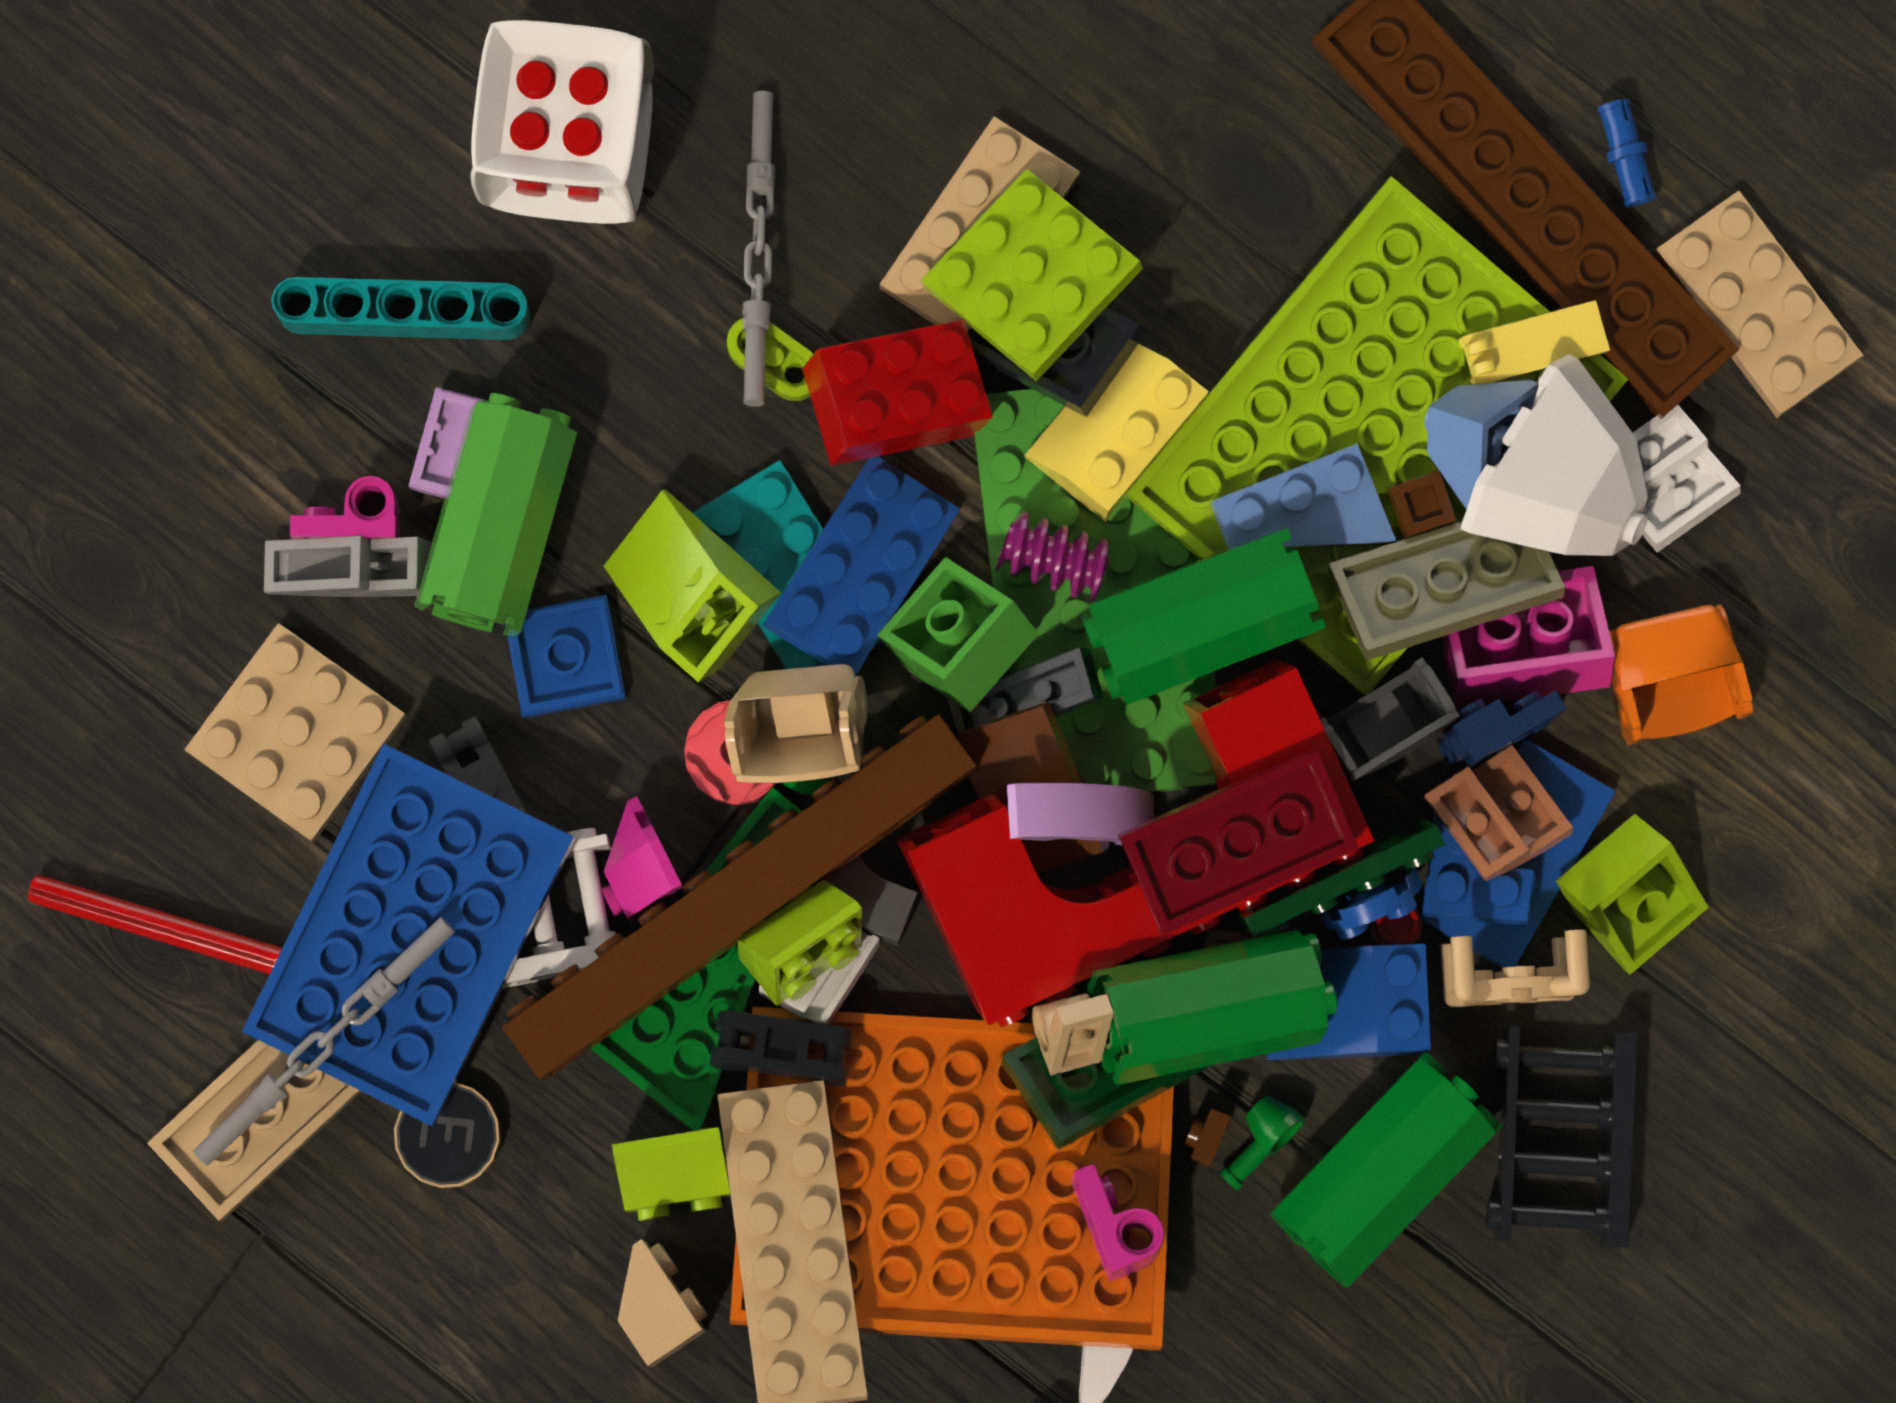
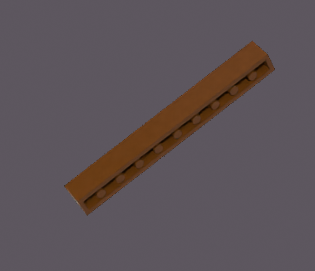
(746, 892)

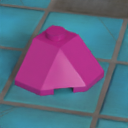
(638, 867)

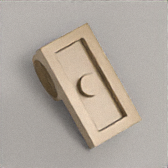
(1072, 1031)

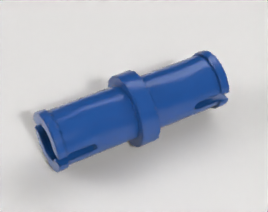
(1627, 152)

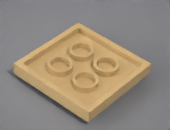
(295, 732)

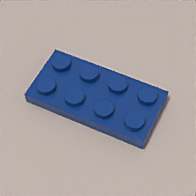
(861, 566)

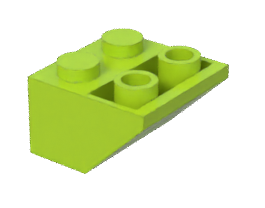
(803, 942)

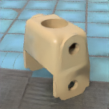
(797, 724)

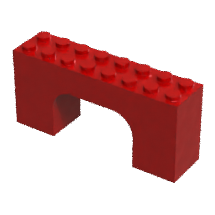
(1036, 941)

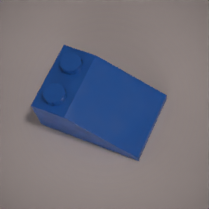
(1378, 1004)

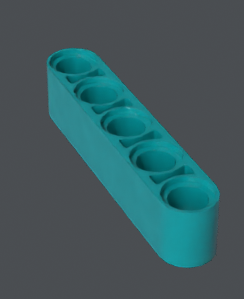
(380, 295)

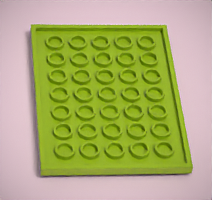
(1339, 367)

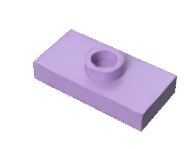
(441, 442)

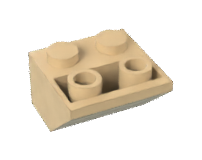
(654, 1309)

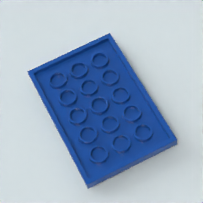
(405, 858)

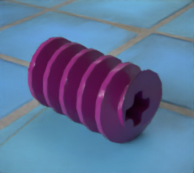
(1055, 556)

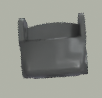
(1390, 722)

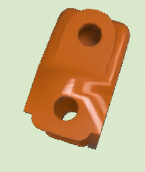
(1677, 674)

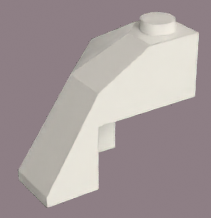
(1568, 473)

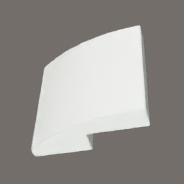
(1680, 477)

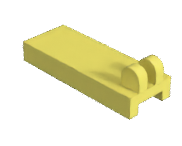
(1534, 343)

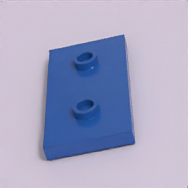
(1582, 803)

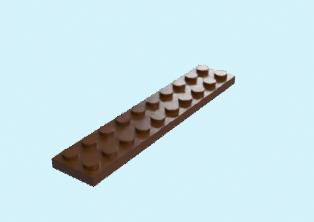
(1525, 195)

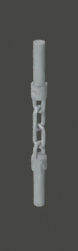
(756, 311)
(377, 991)

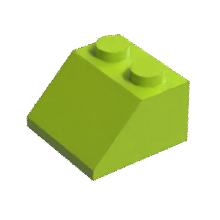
(1632, 893)
(672, 1172)

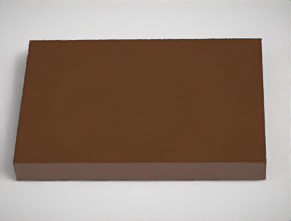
(1027, 750)

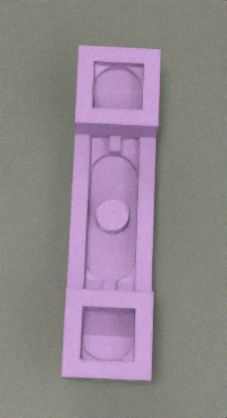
(1076, 811)

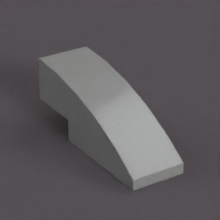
(345, 566)

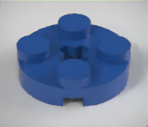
(1358, 909)

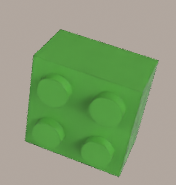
(958, 634)

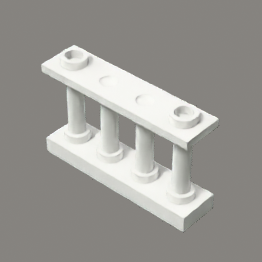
(549, 955)

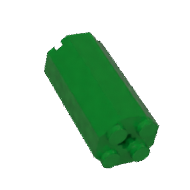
(1203, 617)
(1214, 1005)
(1385, 1170)

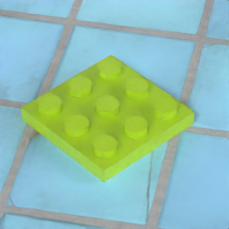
(1031, 274)

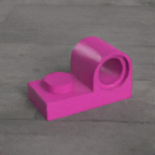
(324, 523)
(1096, 1200)

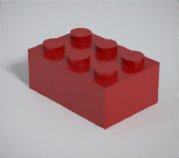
(897, 392)

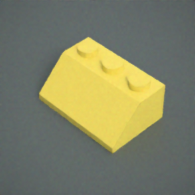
(1122, 435)

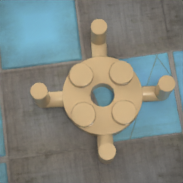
(1559, 982)

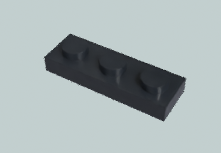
(1064, 681)

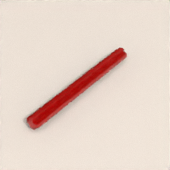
(153, 924)

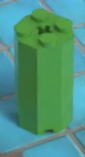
(496, 515)

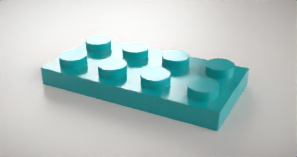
(772, 532)

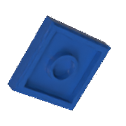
(566, 658)

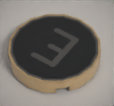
(455, 1148)

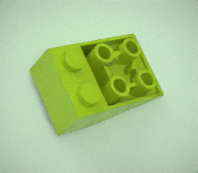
(688, 587)

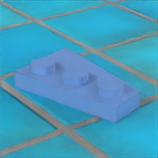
(1318, 502)

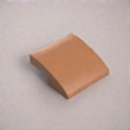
(1499, 814)

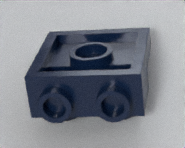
(1490, 729)

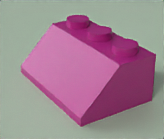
(1539, 649)

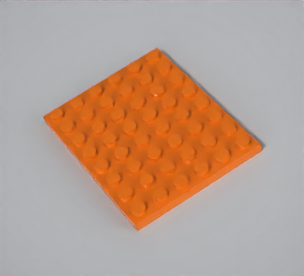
(964, 1201)

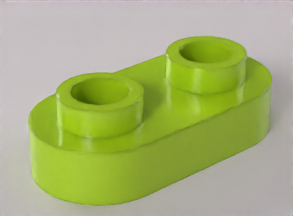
(781, 355)

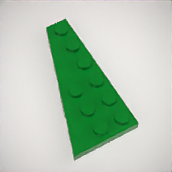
(672, 1040)

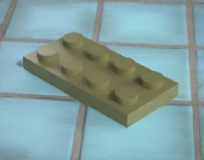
(1439, 587)

